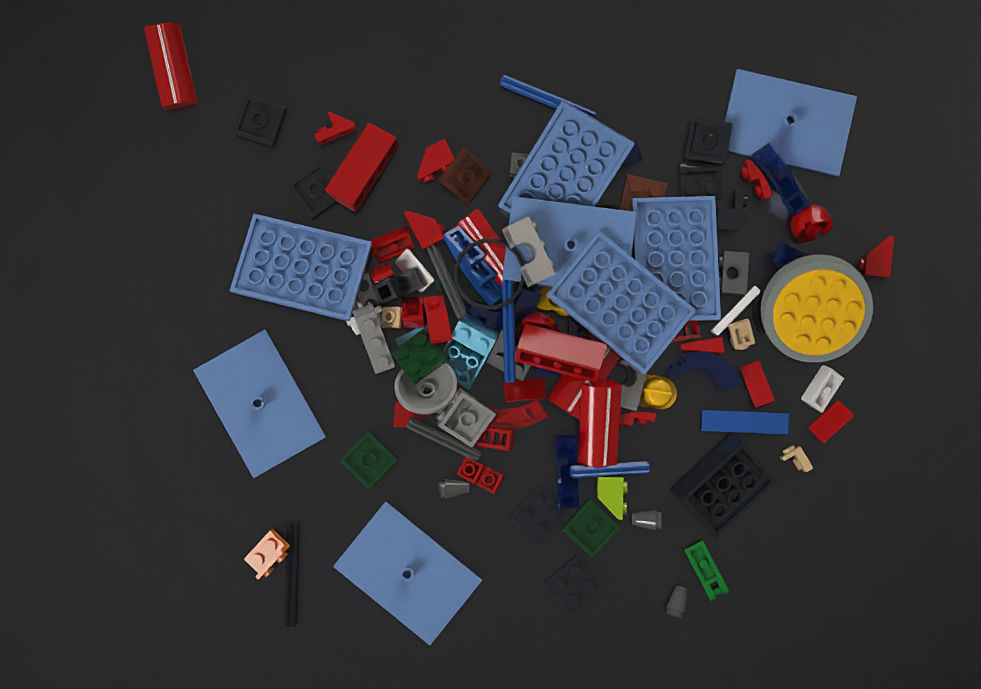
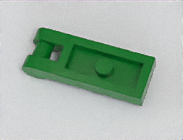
(706, 569)

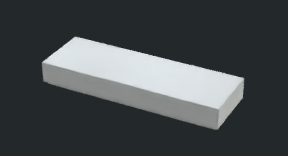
(735, 311)

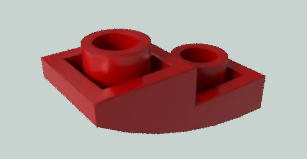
(752, 174)
(757, 384)
(642, 417)
(480, 475)

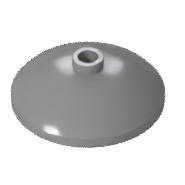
(441, 384)

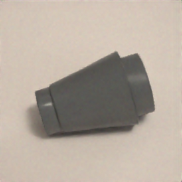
(451, 488)
(648, 519)
(677, 603)

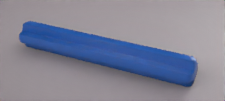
(629, 468)

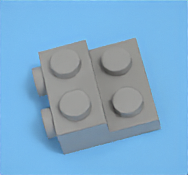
(465, 418)

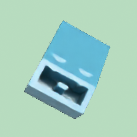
(469, 349)

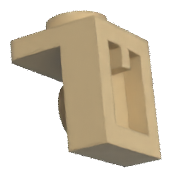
(392, 317)
(741, 334)
(800, 461)

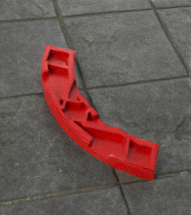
(518, 417)

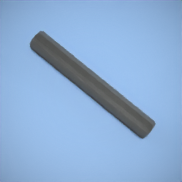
(447, 281)
(443, 438)

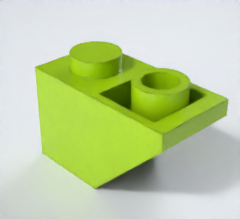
(610, 493)

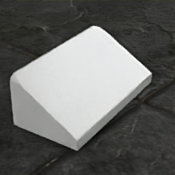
(408, 261)
(822, 388)

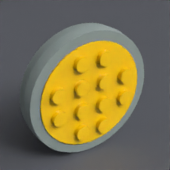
(816, 308)

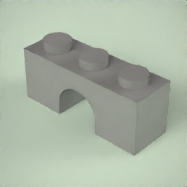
(524, 234)
(373, 338)
(631, 387)

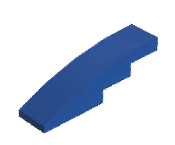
(474, 266)
(745, 422)

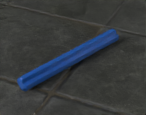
(538, 94)
(508, 333)

